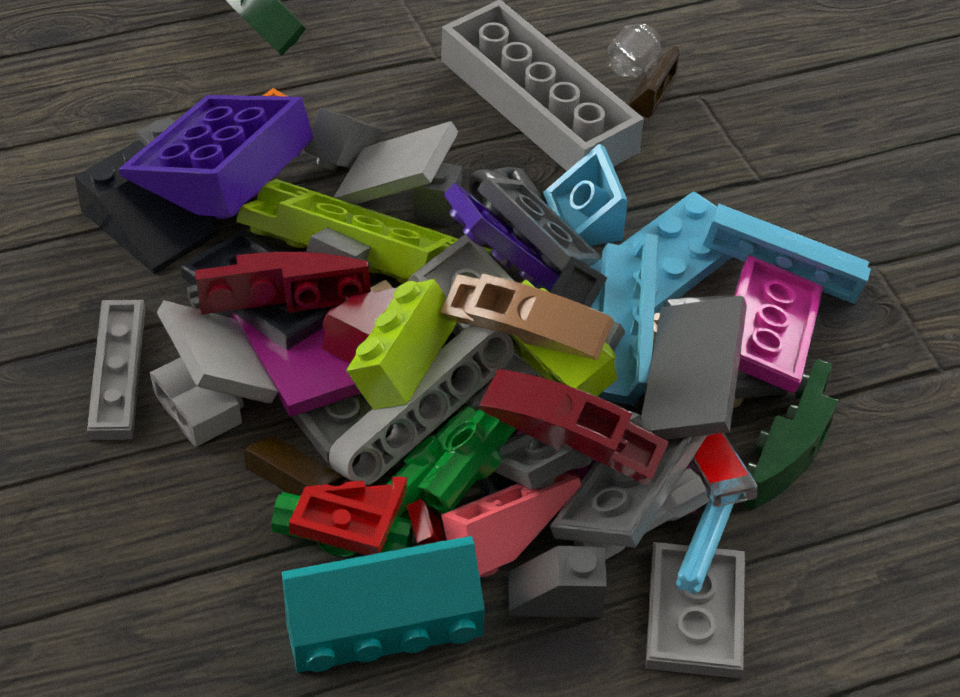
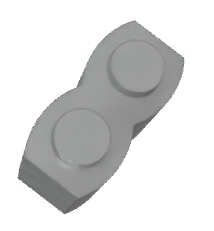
(197, 410)

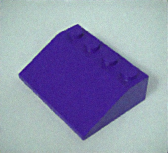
(222, 152)

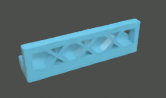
(745, 235)
(630, 301)

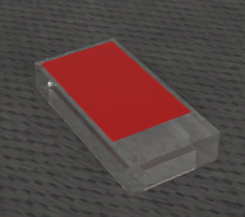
(722, 472)

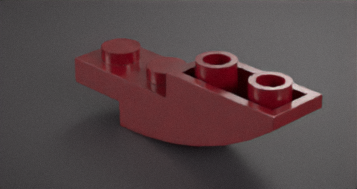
(274, 278)
(574, 418)

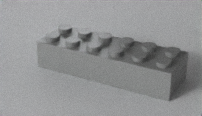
(539, 87)

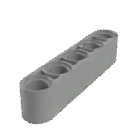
(441, 400)

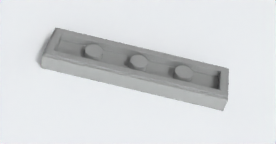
(116, 370)

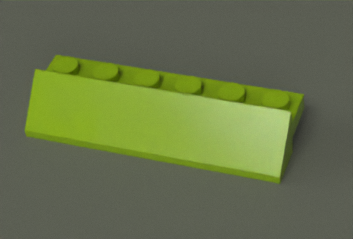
(298, 213)

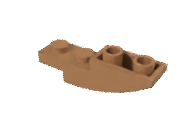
(528, 313)

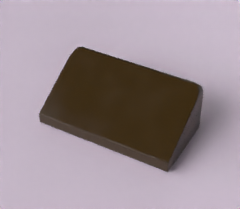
(655, 83)
(287, 466)

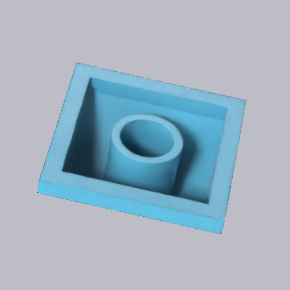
(591, 199)

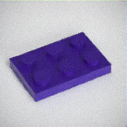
(486, 227)

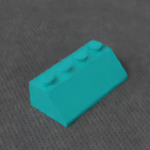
(383, 604)

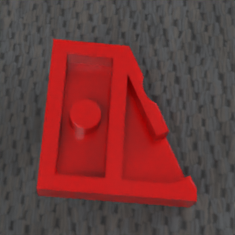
(349, 514)

